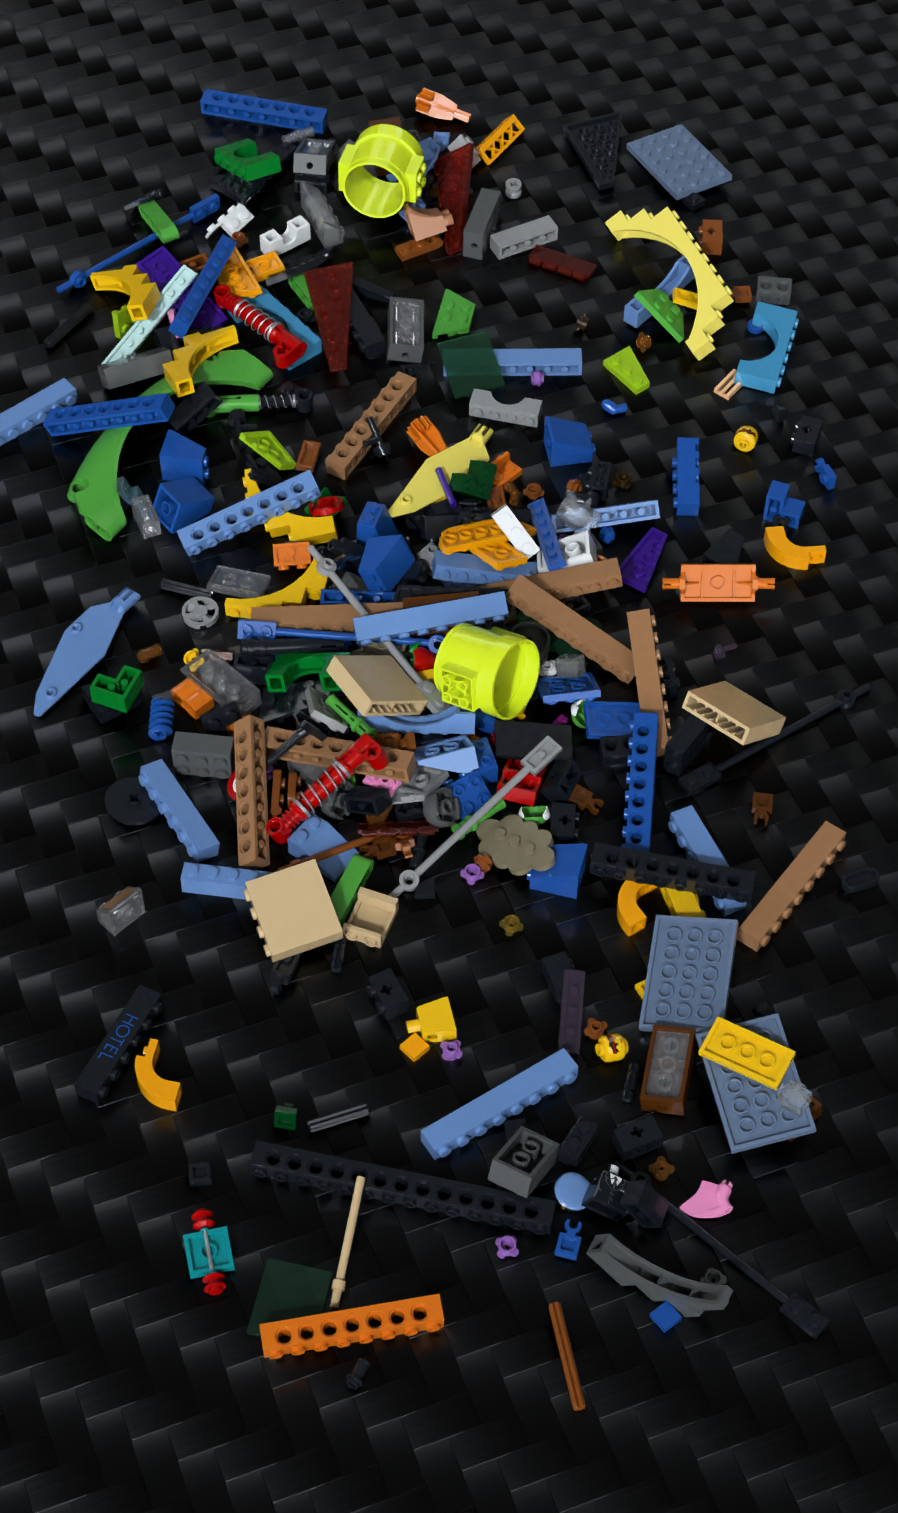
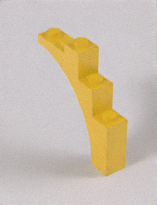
(130, 280)
(196, 350)
(299, 528)
(295, 594)

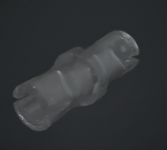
(298, 135)

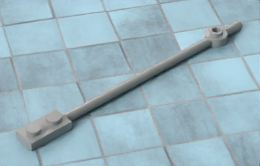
(327, 568)
(531, 763)

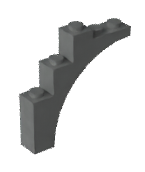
(628, 1269)

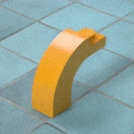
(790, 554)
(628, 913)
(156, 1090)

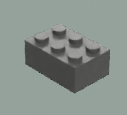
(203, 755)
(523, 1161)

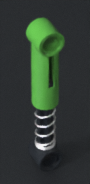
(301, 400)

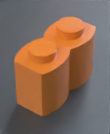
(192, 698)

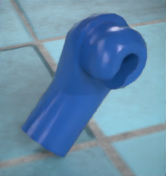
(613, 408)

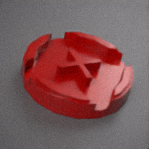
(326, 506)

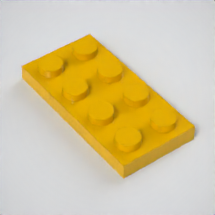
(747, 1053)

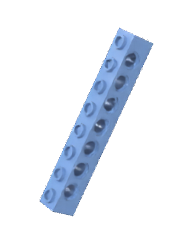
(240, 510)

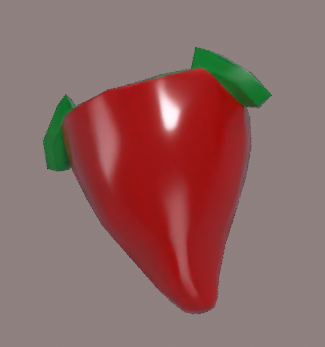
(421, 658)

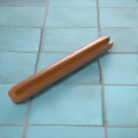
(567, 1356)

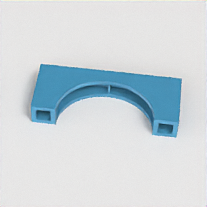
(292, 323)
(765, 372)

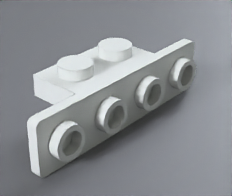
(234, 221)

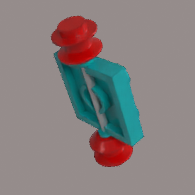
(208, 1252)

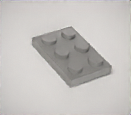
(322, 712)

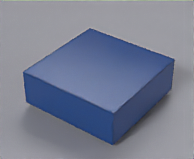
(665, 1316)

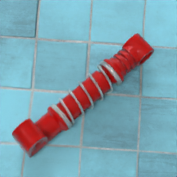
(288, 347)
(323, 786)

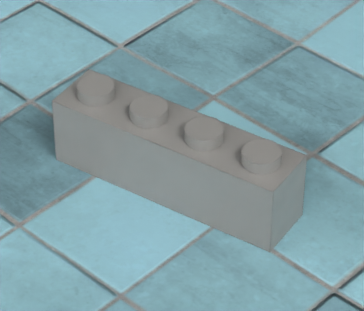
(523, 237)

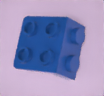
(470, 792)

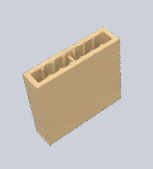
(376, 685)
(733, 712)
(293, 910)

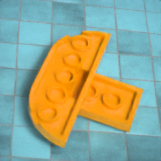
(244, 275)
(485, 541)

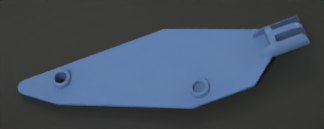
(82, 648)

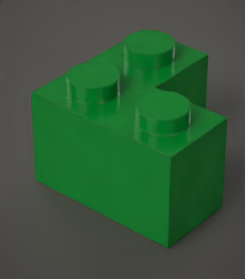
(117, 692)

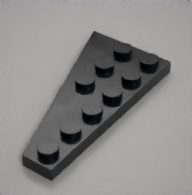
(280, 705)

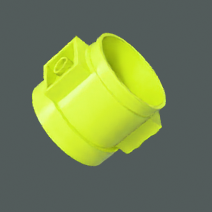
(392, 150)
(487, 670)

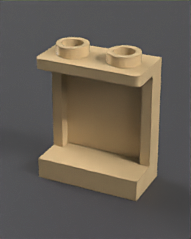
(371, 918)

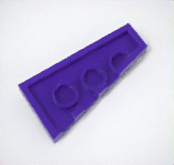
(642, 561)

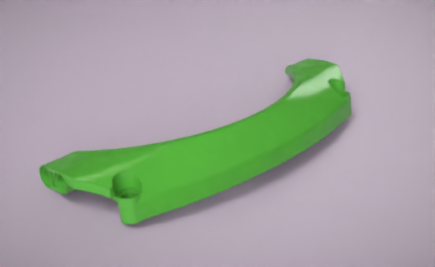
(97, 475)

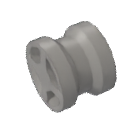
(513, 188)

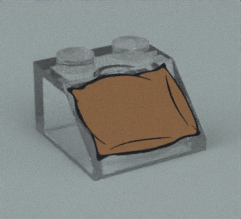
(121, 910)

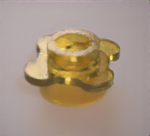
(511, 920)

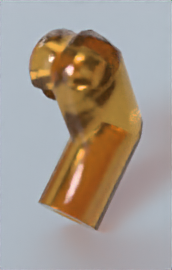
(514, 492)
(381, 818)

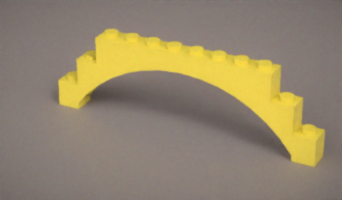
(711, 293)

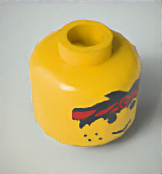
(745, 438)
(611, 1047)

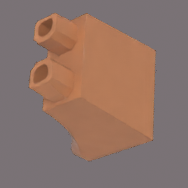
(426, 222)

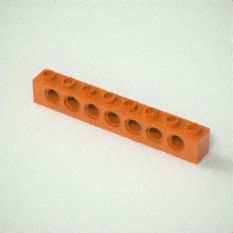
(359, 1316)

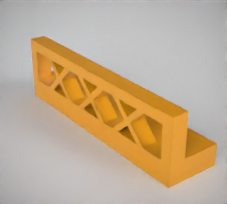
(494, 136)

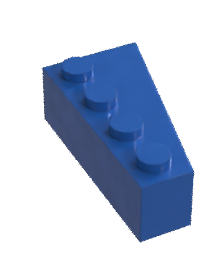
(686, 477)

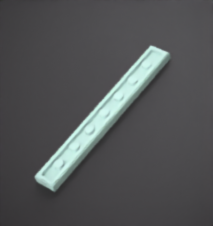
(143, 328)

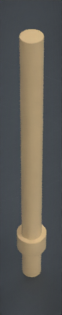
(339, 1284)

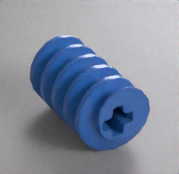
(161, 719)

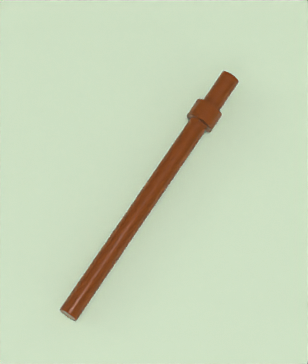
(333, 851)

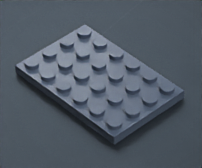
(679, 161)
(688, 972)
(750, 1108)

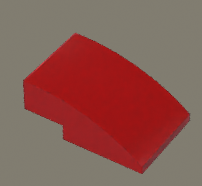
(527, 789)

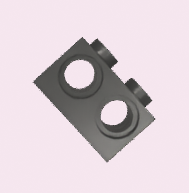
(773, 290)

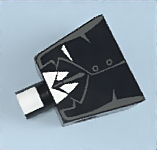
(606, 1194)

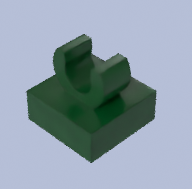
(286, 1116)

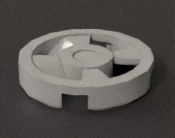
(200, 612)

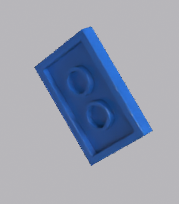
(609, 718)

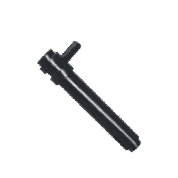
(288, 646)

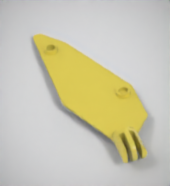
(425, 485)

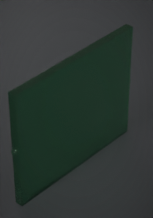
(470, 364)
(289, 1293)

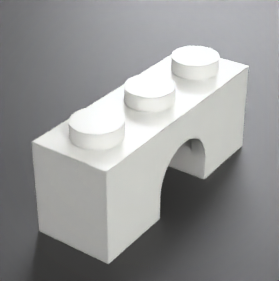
(296, 233)
(515, 531)

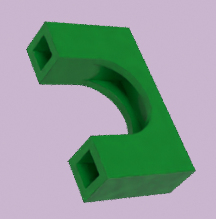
(244, 162)
(292, 666)

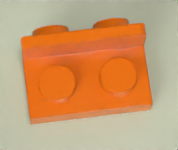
(505, 470)
(291, 555)

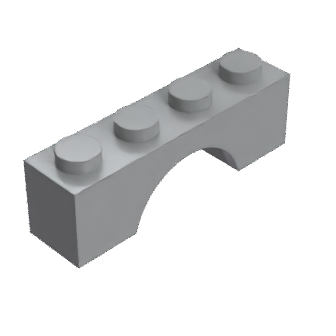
(523, 413)

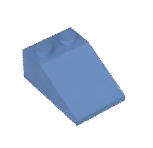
(451, 754)
(315, 837)

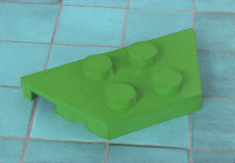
(663, 310)
(454, 315)

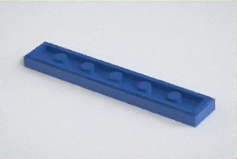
(547, 535)

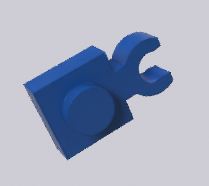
(826, 475)
(569, 1242)

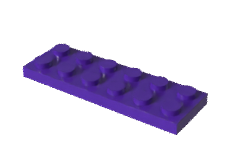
(161, 269)

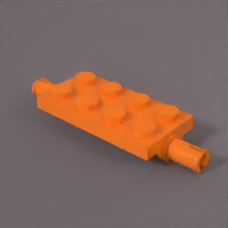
(718, 583)

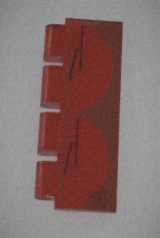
(566, 264)
(389, 829)

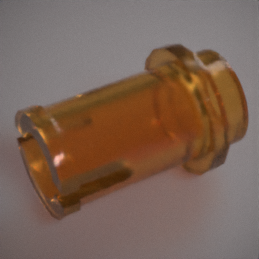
(149, 653)

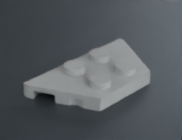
(421, 784)

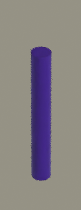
(447, 490)

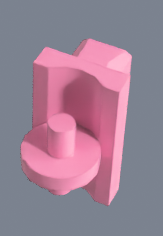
(383, 783)

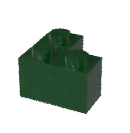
(476, 482)

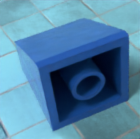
(567, 442)
(183, 459)
(181, 503)
(374, 522)
(385, 562)
(565, 875)

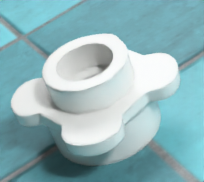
(548, 669)

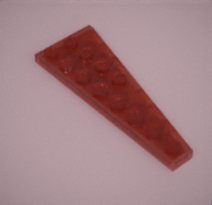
(454, 178)
(331, 301)

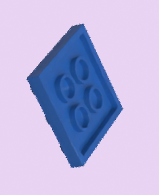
(568, 689)

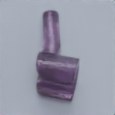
(719, 651)

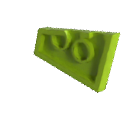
(122, 322)
(628, 370)
(269, 448)

